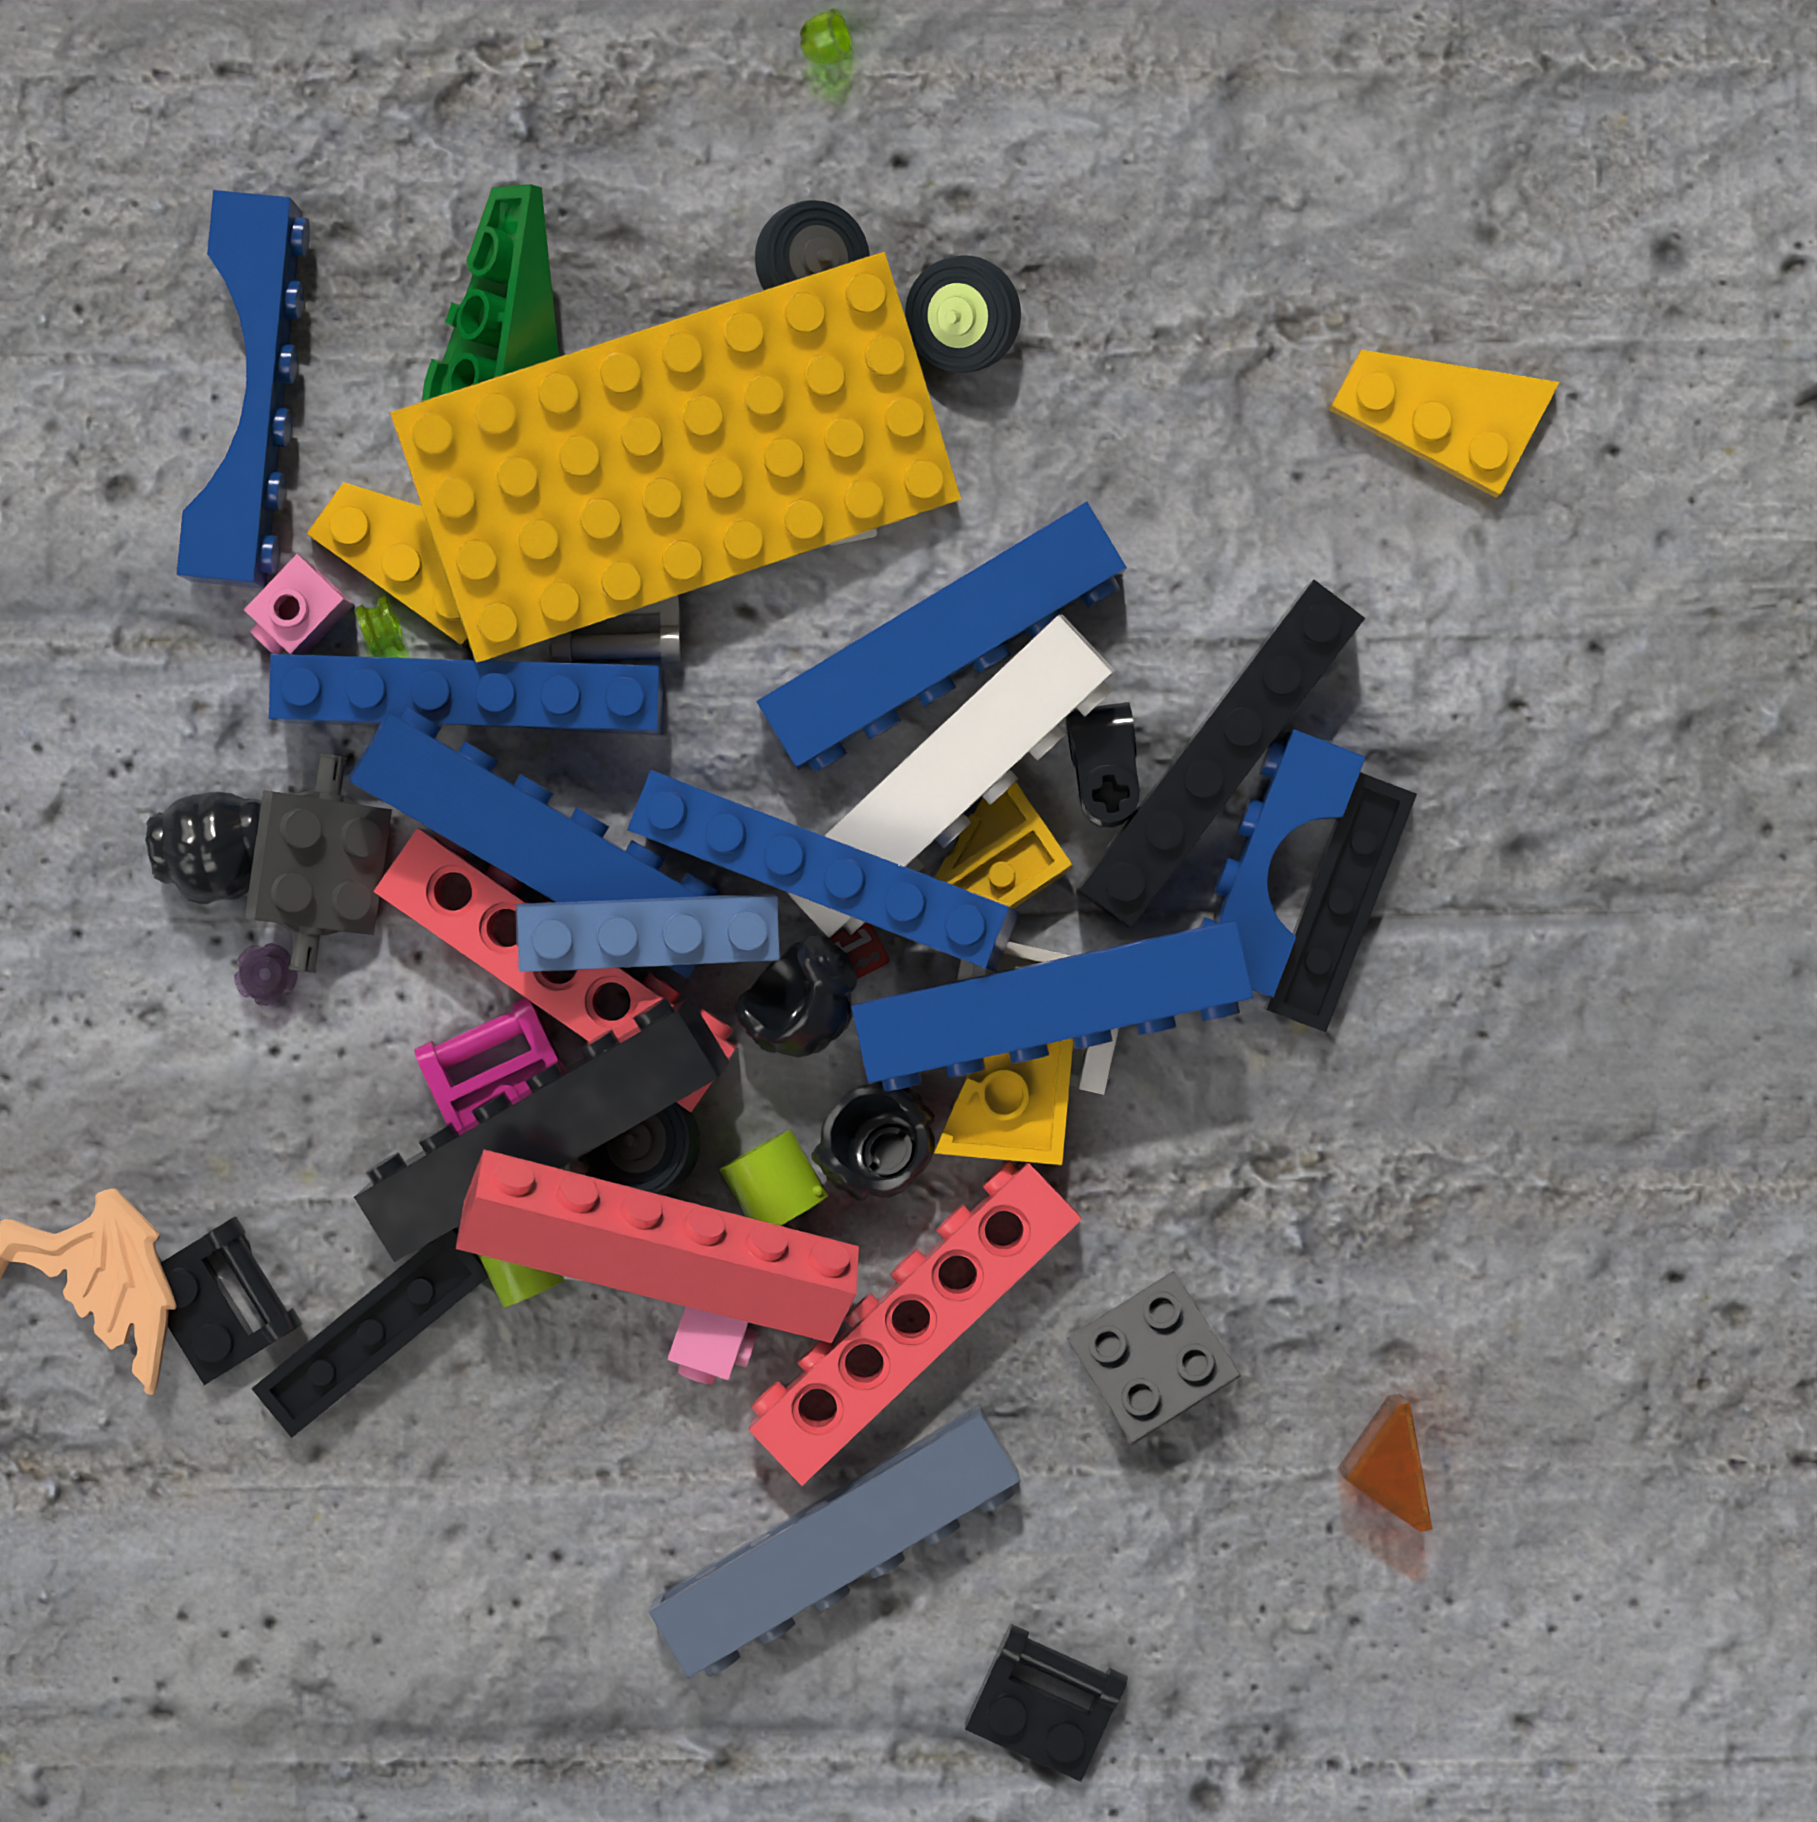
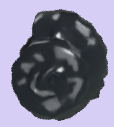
(205, 845)
(800, 999)
(875, 1141)

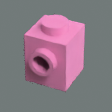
(296, 609)
(710, 1345)

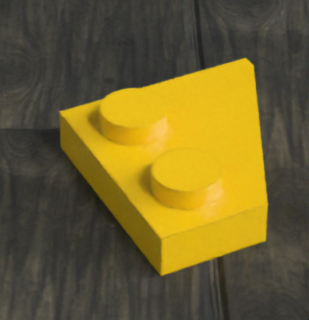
(1005, 852)

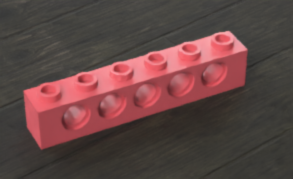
(415, 889)
(808, 1443)

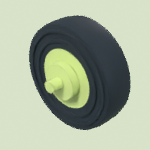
(963, 314)

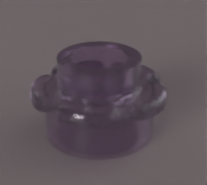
(248, 977)

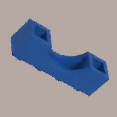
(1304, 784)

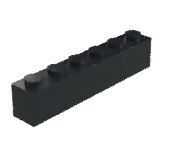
(1220, 753)
(549, 1124)

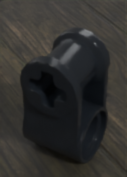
(1104, 751)

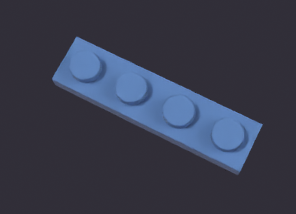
(647, 932)

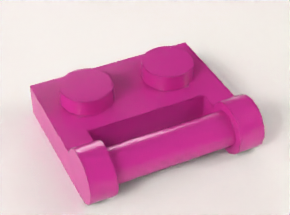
(459, 1100)

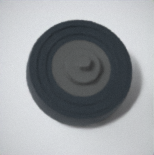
(806, 241)
(652, 1154)

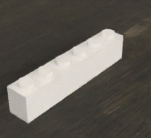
(972, 755)

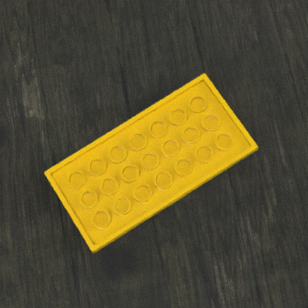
(676, 456)

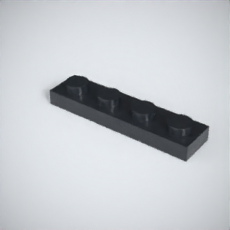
(1341, 901)
(370, 1332)

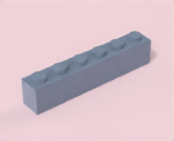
(835, 1542)

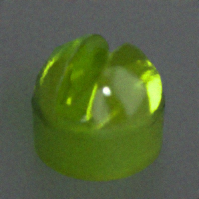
(826, 38)

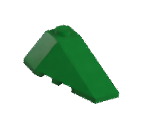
(509, 303)

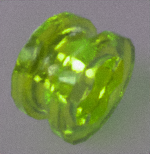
(381, 627)

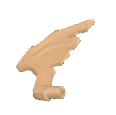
(109, 1273)

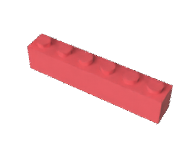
(658, 1247)

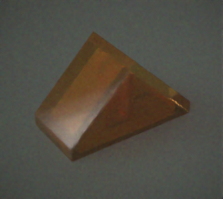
(1388, 1463)

